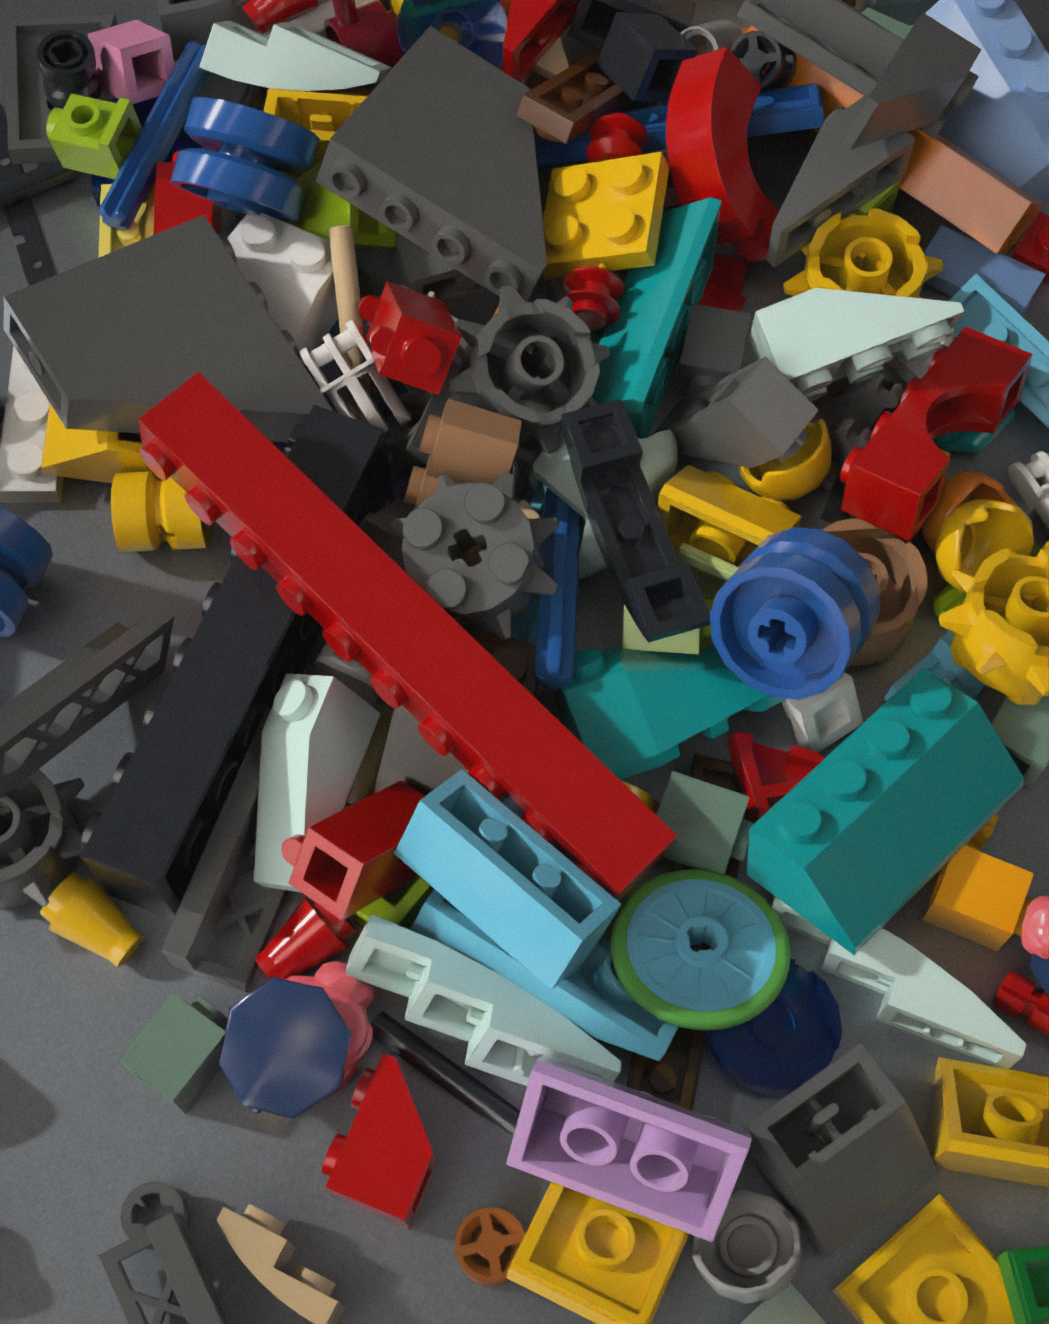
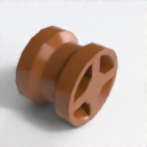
(488, 1234)

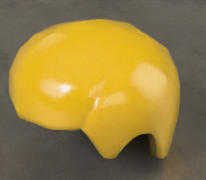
(796, 475)
(979, 531)

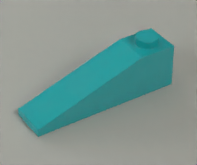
(644, 703)

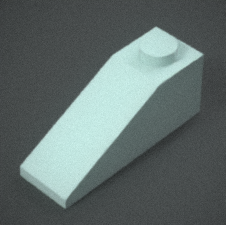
(306, 764)

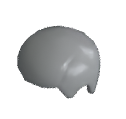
(752, 1250)

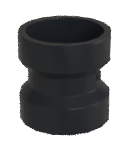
(68, 67)

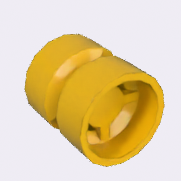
(153, 512)

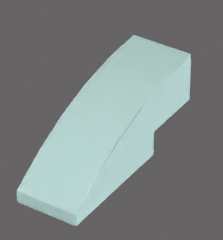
(287, 59)

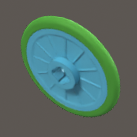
(709, 987)

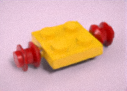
(604, 217)

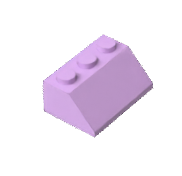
(627, 1148)

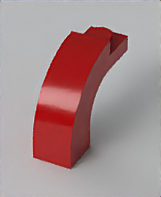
(709, 148)

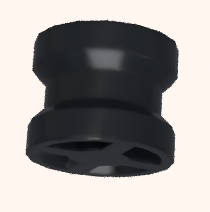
(751, 50)

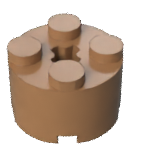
(901, 584)

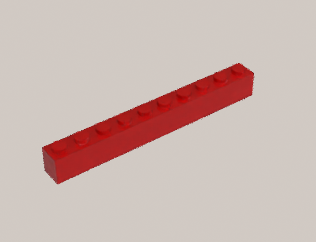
(399, 636)

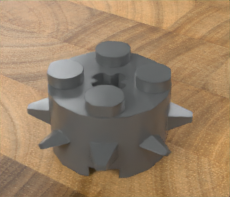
(548, 340)
(483, 516)
(40, 841)

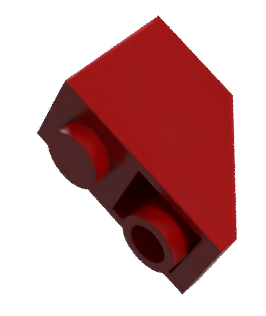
(386, 1154)

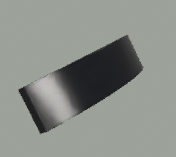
(628, 525)

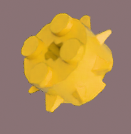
(865, 256)
(1004, 625)

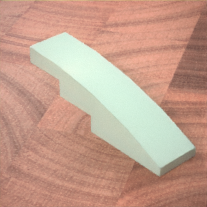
(916, 993)
(473, 1003)

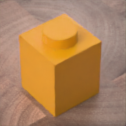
(979, 898)

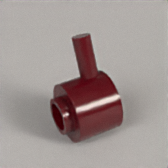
(365, 30)

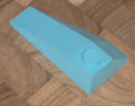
(587, 996)

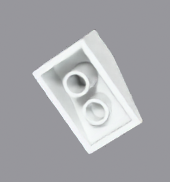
(292, 273)

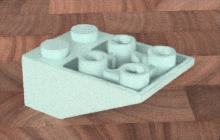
(847, 334)

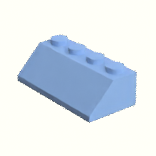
(1008, 106)

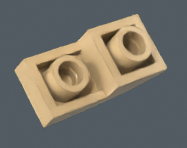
(266, 1254)

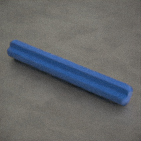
(155, 139)
(558, 612)

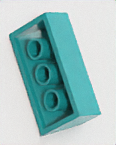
(656, 313)
(884, 811)

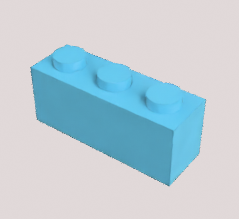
(506, 878)

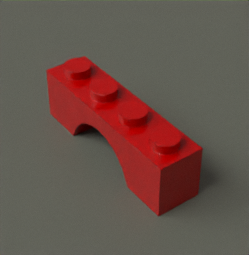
(901, 470)

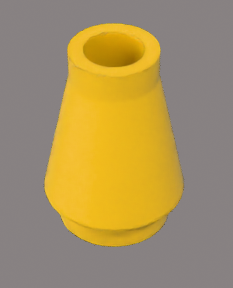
(90, 919)

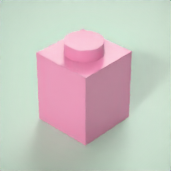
(132, 60)

